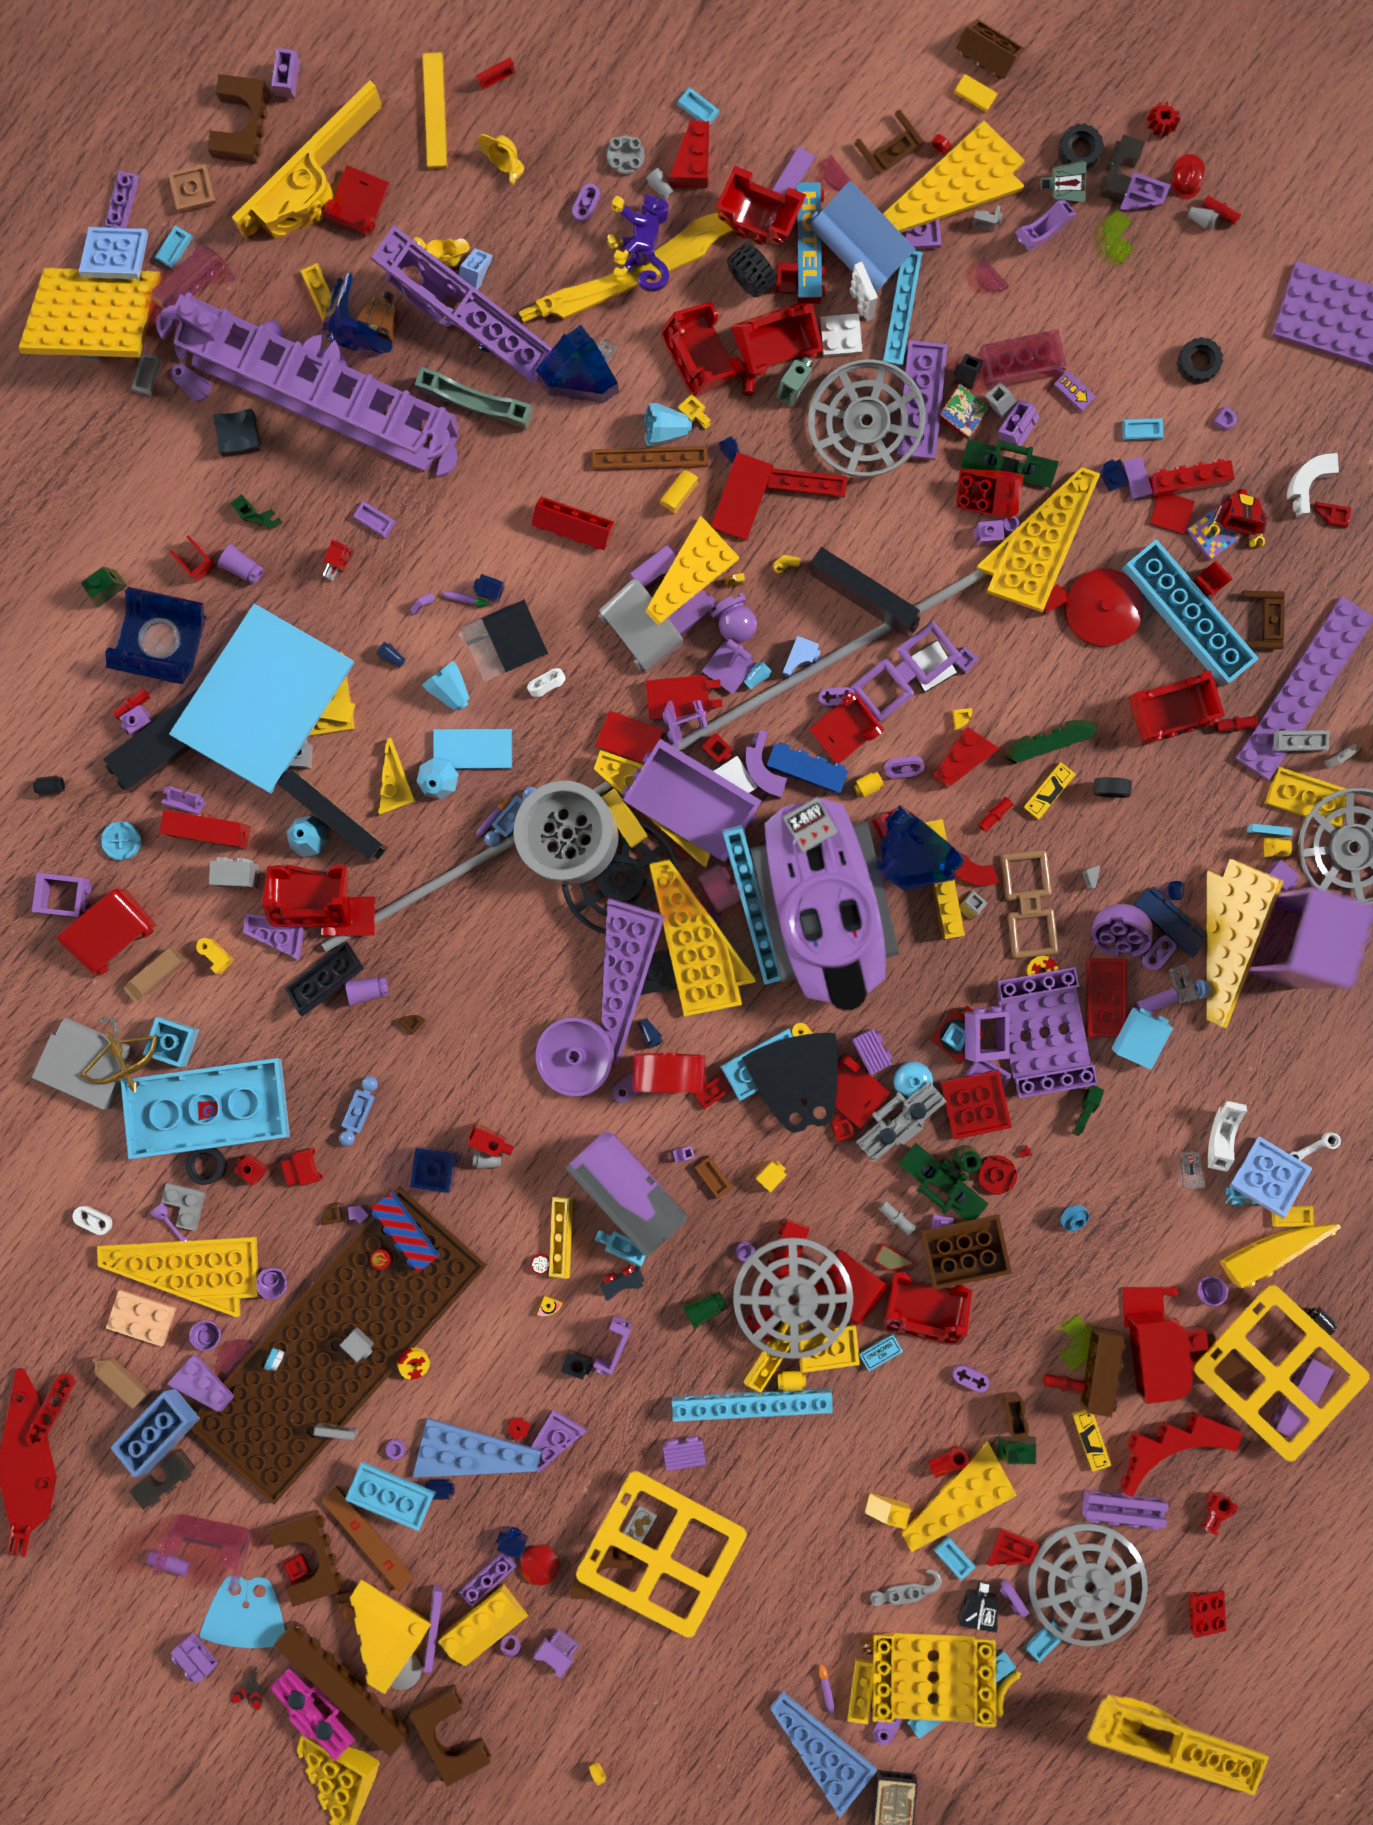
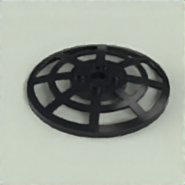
(621, 892)

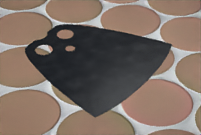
(797, 1070)

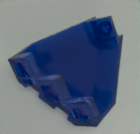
(577, 369)
(916, 853)

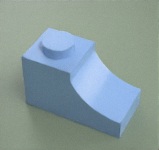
(475, 267)
(802, 653)

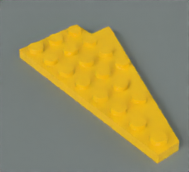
(967, 177)
(701, 955)

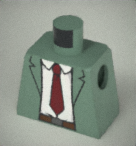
(1067, 182)
(794, 381)

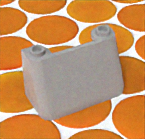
(636, 628)

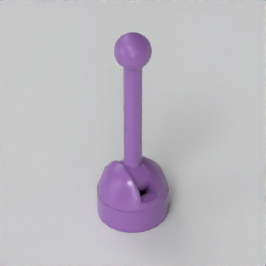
(160, 1213)

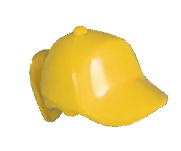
(503, 154)
(445, 251)

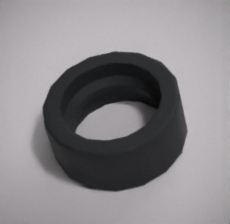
(1112, 787)
(221, 1166)

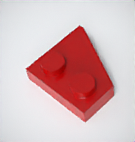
(1012, 1549)

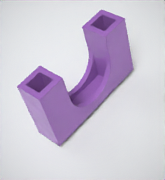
(655, 570)

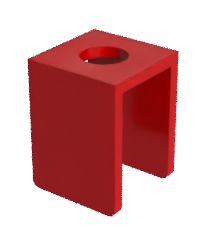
(196, 574)
(1216, 575)

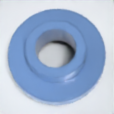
(1203, 988)

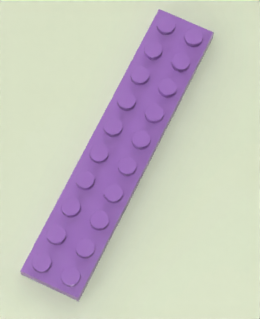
(1306, 685)

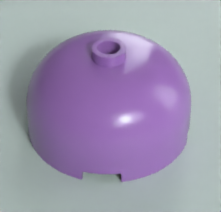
(1129, 924)

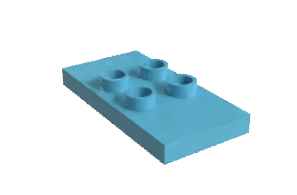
(165, 1108)

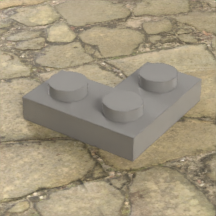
(189, 1201)

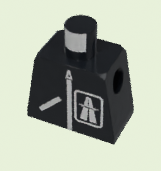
(979, 1609)

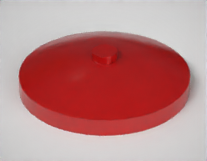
(1104, 607)

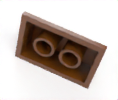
(989, 49)

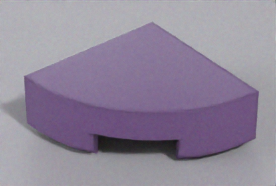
(416, 608)

